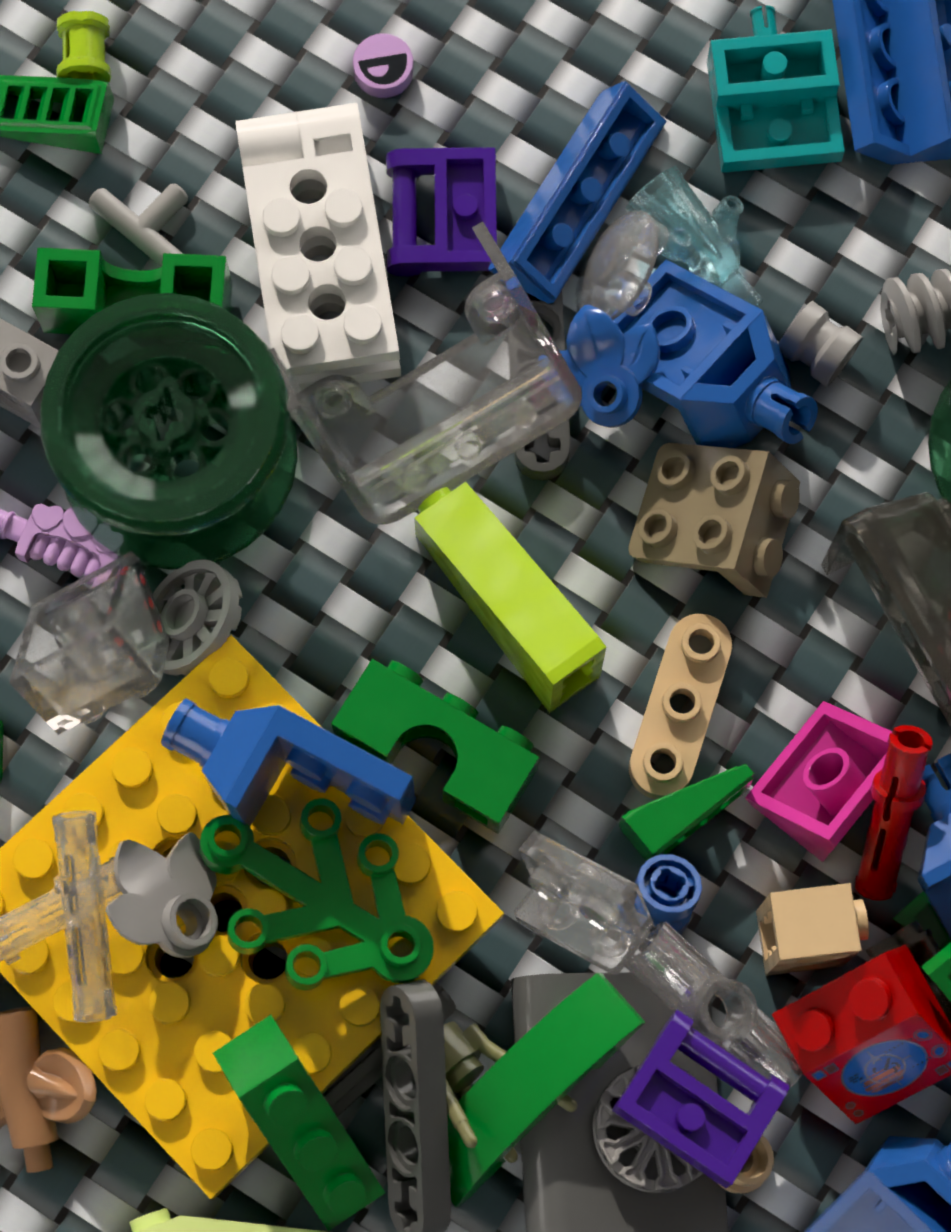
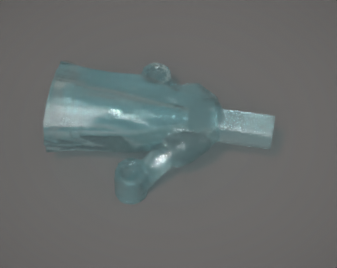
(693, 232)

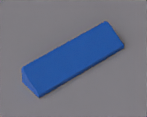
(580, 191)

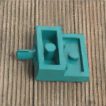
(775, 97)

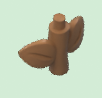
(38, 1087)

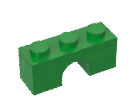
(80, 283)
(392, 710)
(298, 1122)

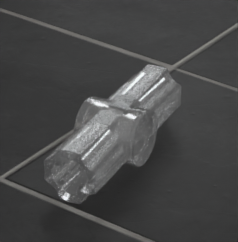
(687, 983)

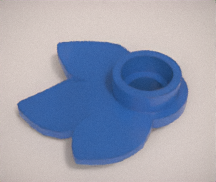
(605, 356)

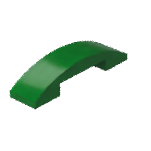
(536, 1077)

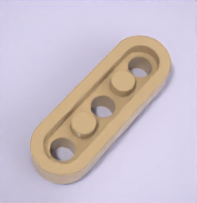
(674, 732)

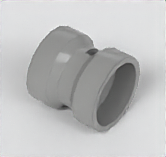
(819, 343)

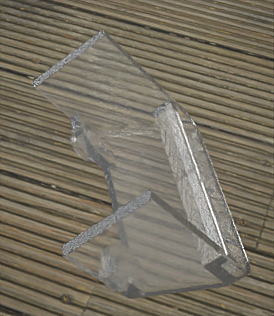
(446, 414)

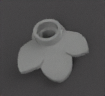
(159, 890)

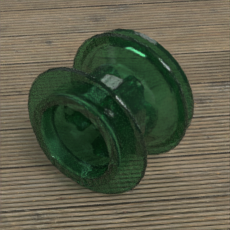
(138, 366)

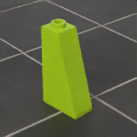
(510, 595)

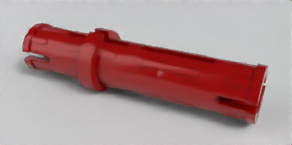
(897, 794)

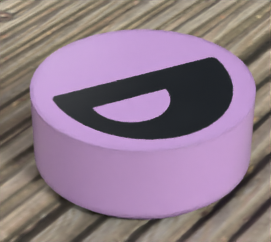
(383, 65)

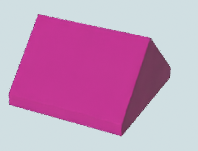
(822, 778)

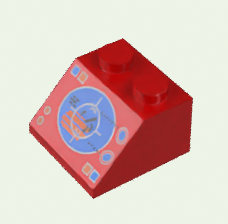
(870, 1035)

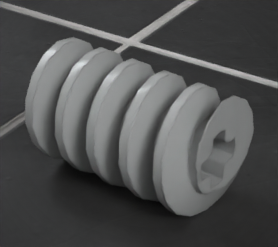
(917, 309)

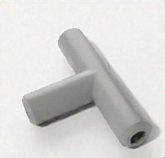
(142, 229)

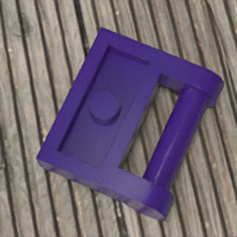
(462, 200)
(690, 1115)

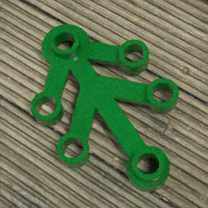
(325, 903)

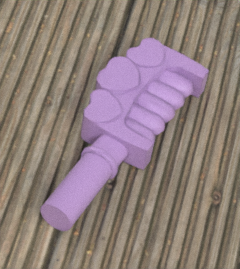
(55, 538)

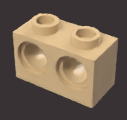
(811, 928)

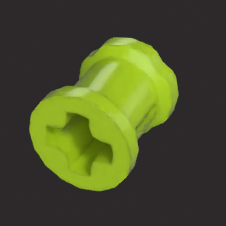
(83, 45)

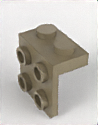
(717, 513)

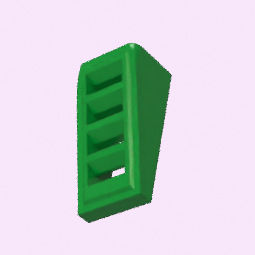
(71, 92)
(675, 817)

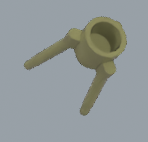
(464, 1067)

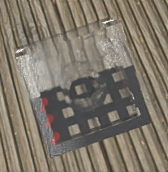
(91, 646)

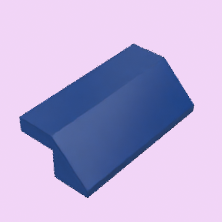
(897, 77)

